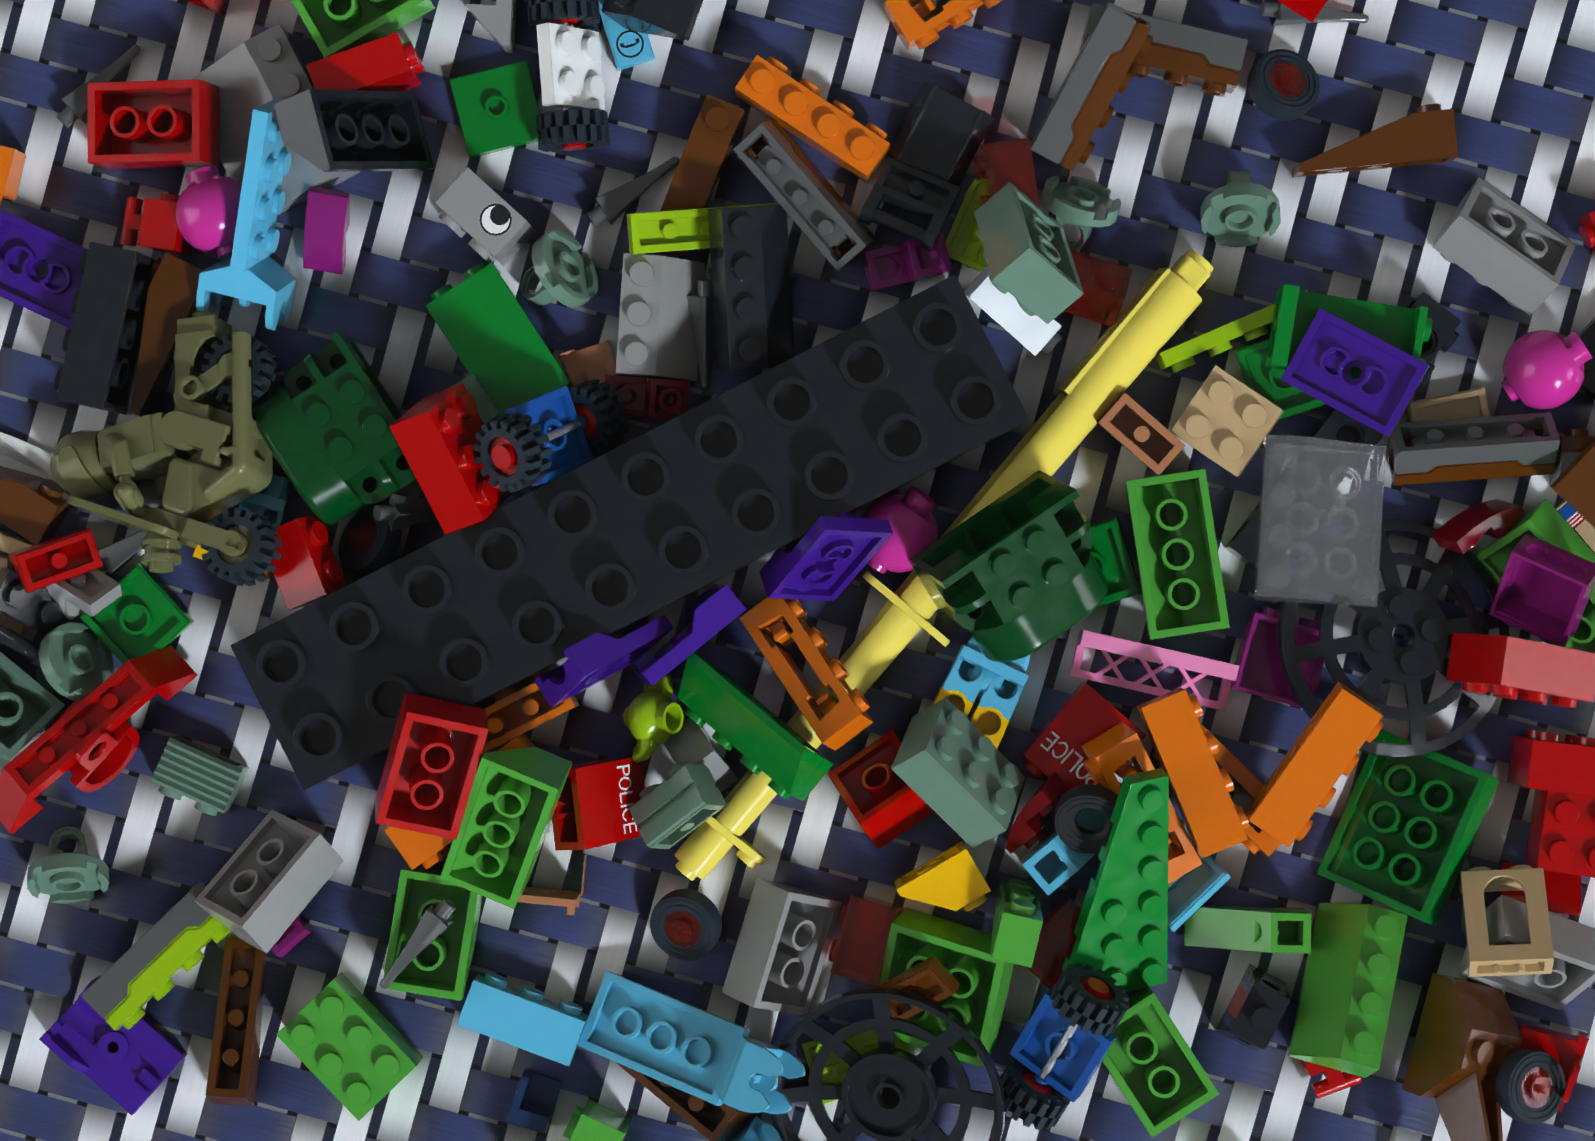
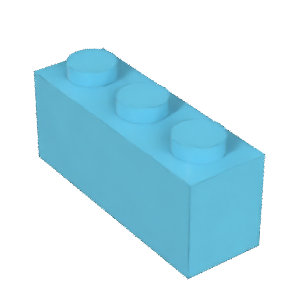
(523, 1018)

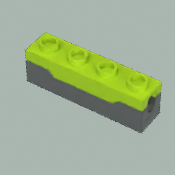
(153, 961)

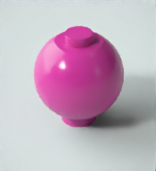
(209, 211)
(1545, 368)
(911, 524)

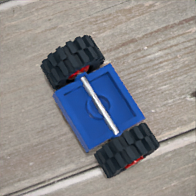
(550, 435)
(1062, 1045)

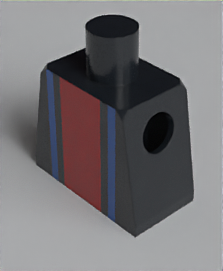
(1255, 1009)

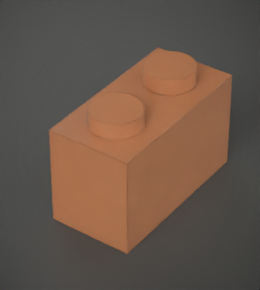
(1141, 434)

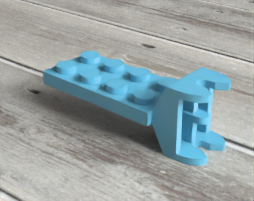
(250, 270)
(687, 1047)

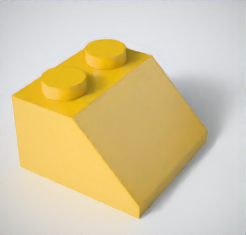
(946, 881)

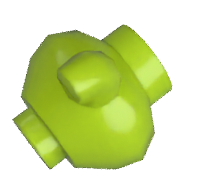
(653, 717)

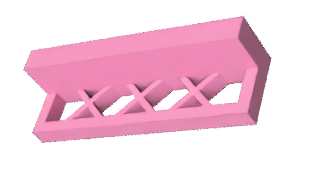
(1154, 654)

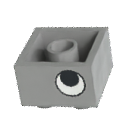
(479, 211)

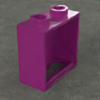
(1544, 590)
(1259, 659)

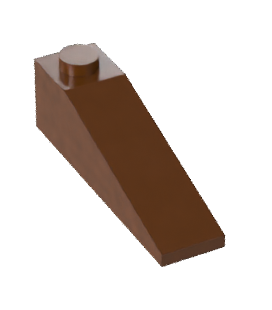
(1409, 141)
(703, 158)
(168, 298)
(31, 504)
(237, 1026)
(712, 1121)

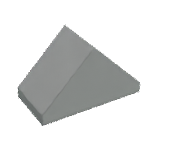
(695, 747)

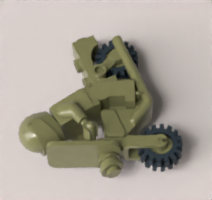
(194, 455)

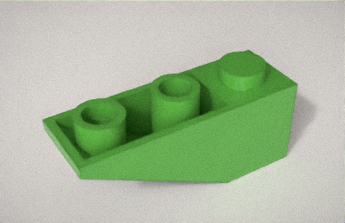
(1016, 923)
(1250, 929)

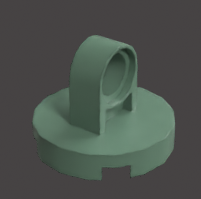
(1080, 204)
(1240, 211)
(561, 272)
(73, 662)
(68, 876)

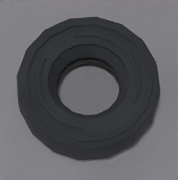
(1072, 802)

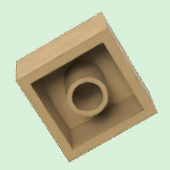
(1227, 421)

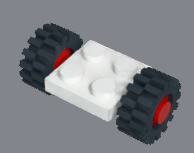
(569, 75)

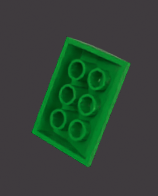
(1408, 830)

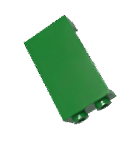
(1296, 309)
(495, 338)

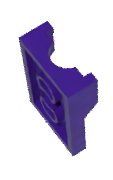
(22, 253)
(1324, 365)
(825, 558)
(701, 622)
(599, 658)
(131, 1073)

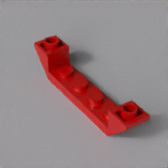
(103, 708)

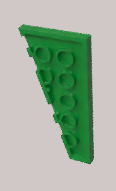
(1127, 903)

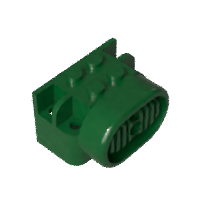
(335, 432)
(1016, 569)

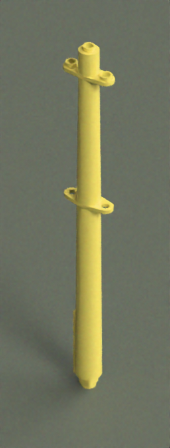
(1082, 402)

